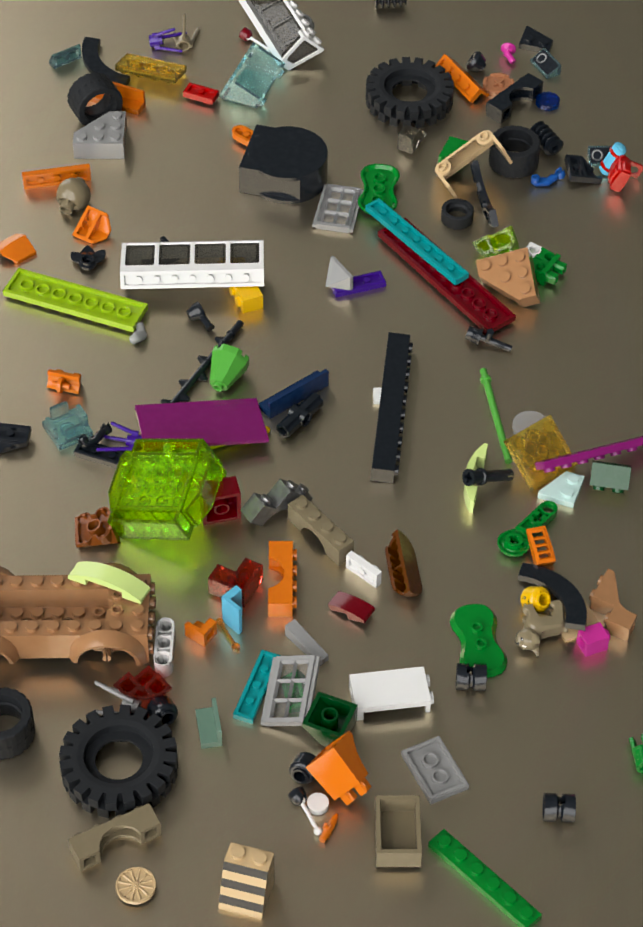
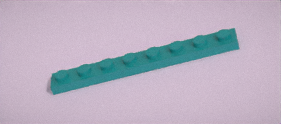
(417, 241)

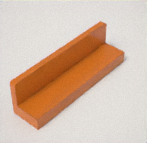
(461, 79)
(132, 98)
(55, 176)

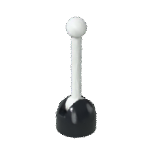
(299, 797)

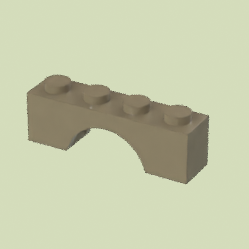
(334, 540)
(137, 824)

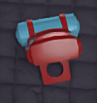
(618, 167)

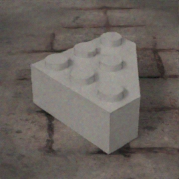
(102, 137)

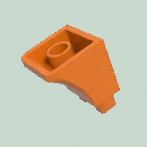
(340, 769)

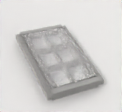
(337, 208)
(290, 690)

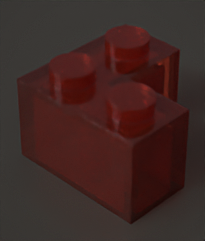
(246, 577)

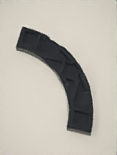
(94, 63)
(488, 210)
(562, 589)

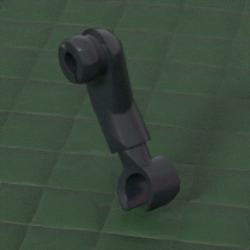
(86, 442)

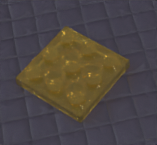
(536, 444)

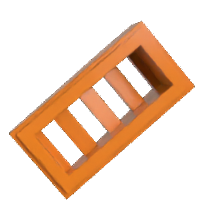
(550, 559)

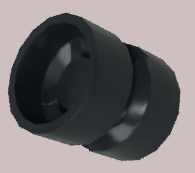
(471, 676)
(559, 807)

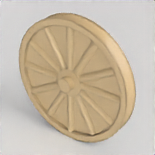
(135, 885)

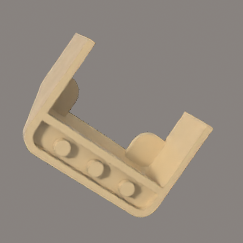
(465, 155)

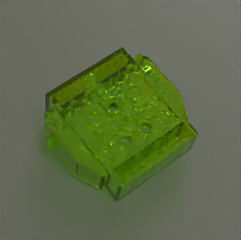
(166, 470)

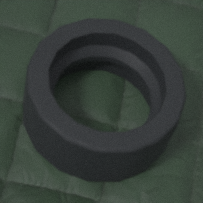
(457, 222)

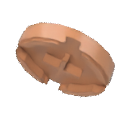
(496, 83)

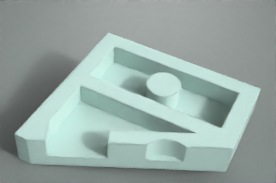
(563, 489)

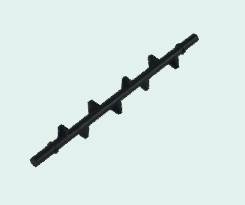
(205, 362)

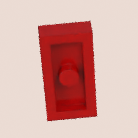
(201, 93)

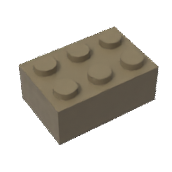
(398, 831)

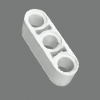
(164, 647)

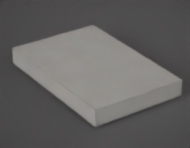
(435, 770)

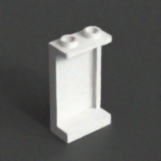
(390, 690)

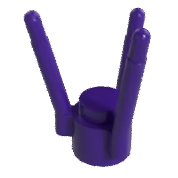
(156, 40)
(129, 440)

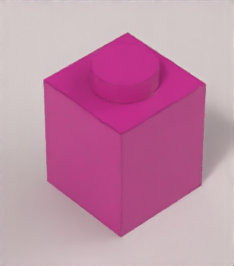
(593, 639)

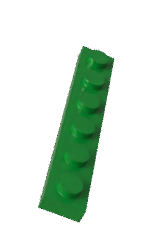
(484, 880)

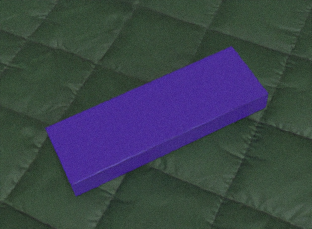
(363, 283)

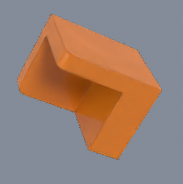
(201, 632)

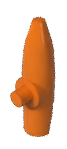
(328, 828)

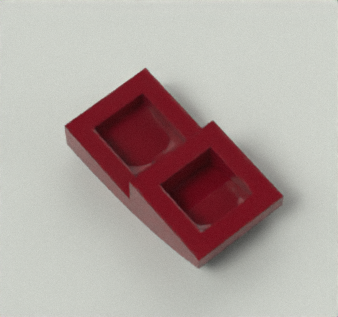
(352, 606)

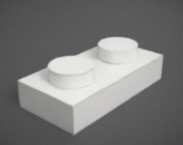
(363, 569)

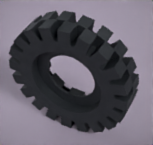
(427, 76)
(106, 794)

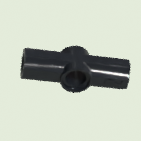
(299, 415)

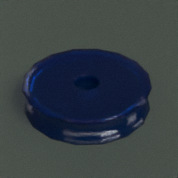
(547, 101)

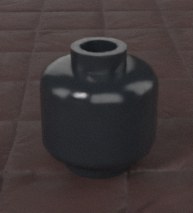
(164, 708)
(297, 768)

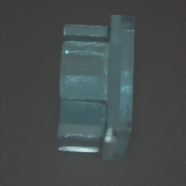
(66, 425)

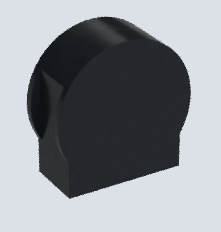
(284, 164)

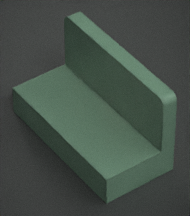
(209, 726)

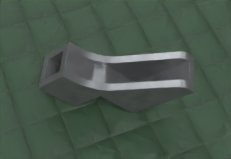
(262, 507)

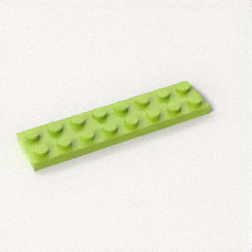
(75, 299)

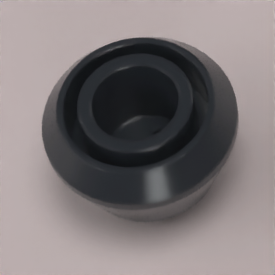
(476, 62)

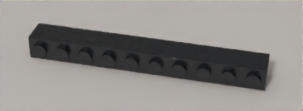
(390, 408)

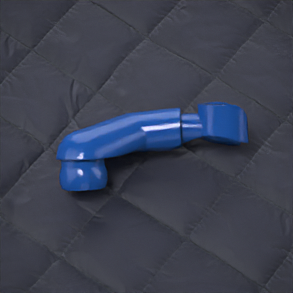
(538, 181)

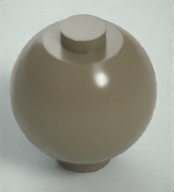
(73, 195)

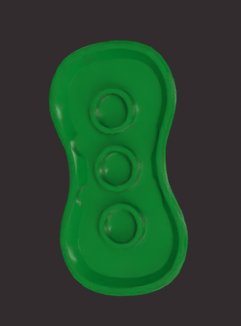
(378, 183)
(477, 634)

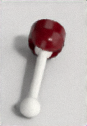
(246, 35)

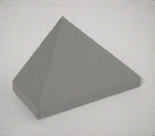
(338, 276)

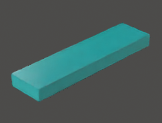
(255, 689)

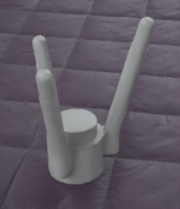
(135, 703)

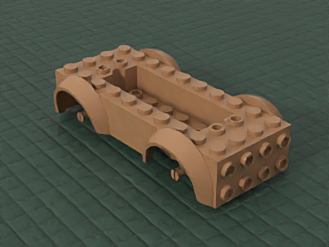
(38, 612)

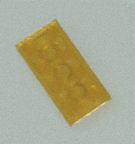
(150, 68)

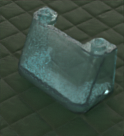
(253, 78)

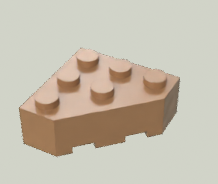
(511, 276)

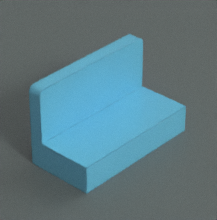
(232, 609)

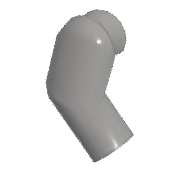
(139, 335)

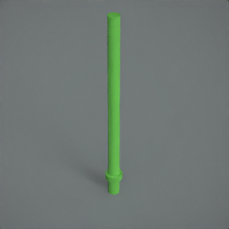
(486, 381)

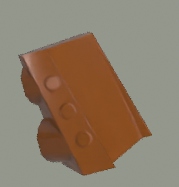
(94, 529)

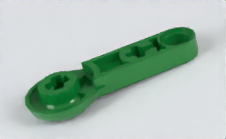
(518, 534)

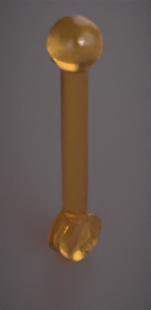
(235, 646)

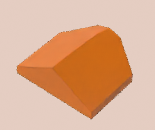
(93, 226)
(17, 248)

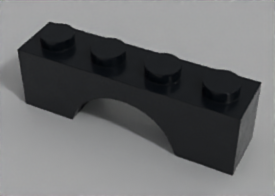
(525, 88)

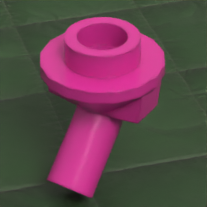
(508, 50)

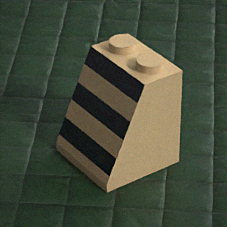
(246, 880)

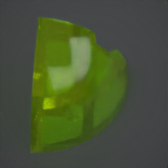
(497, 243)

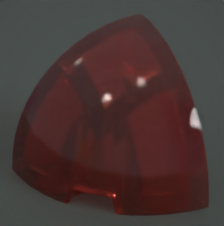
(143, 686)

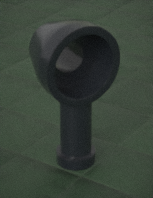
(196, 312)

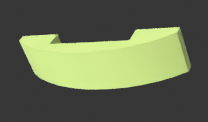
(476, 461)
(111, 577)

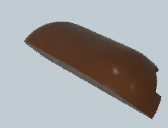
(403, 566)

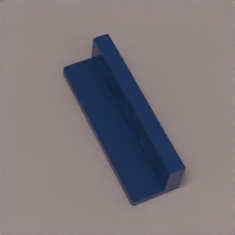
(294, 393)

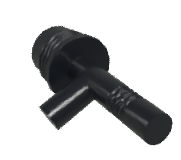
(476, 335)

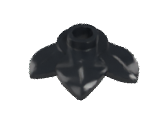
(88, 257)

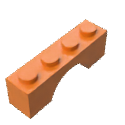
(281, 595)

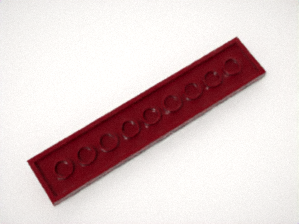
(467, 296)

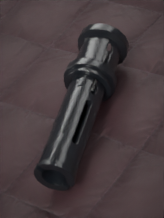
(481, 476)

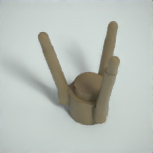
(184, 41)

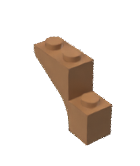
(606, 601)

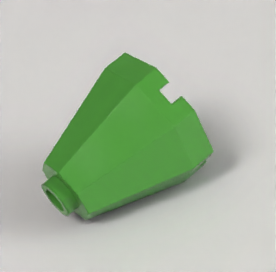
(227, 366)

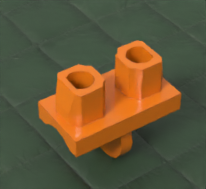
(64, 381)

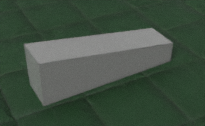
(304, 641)

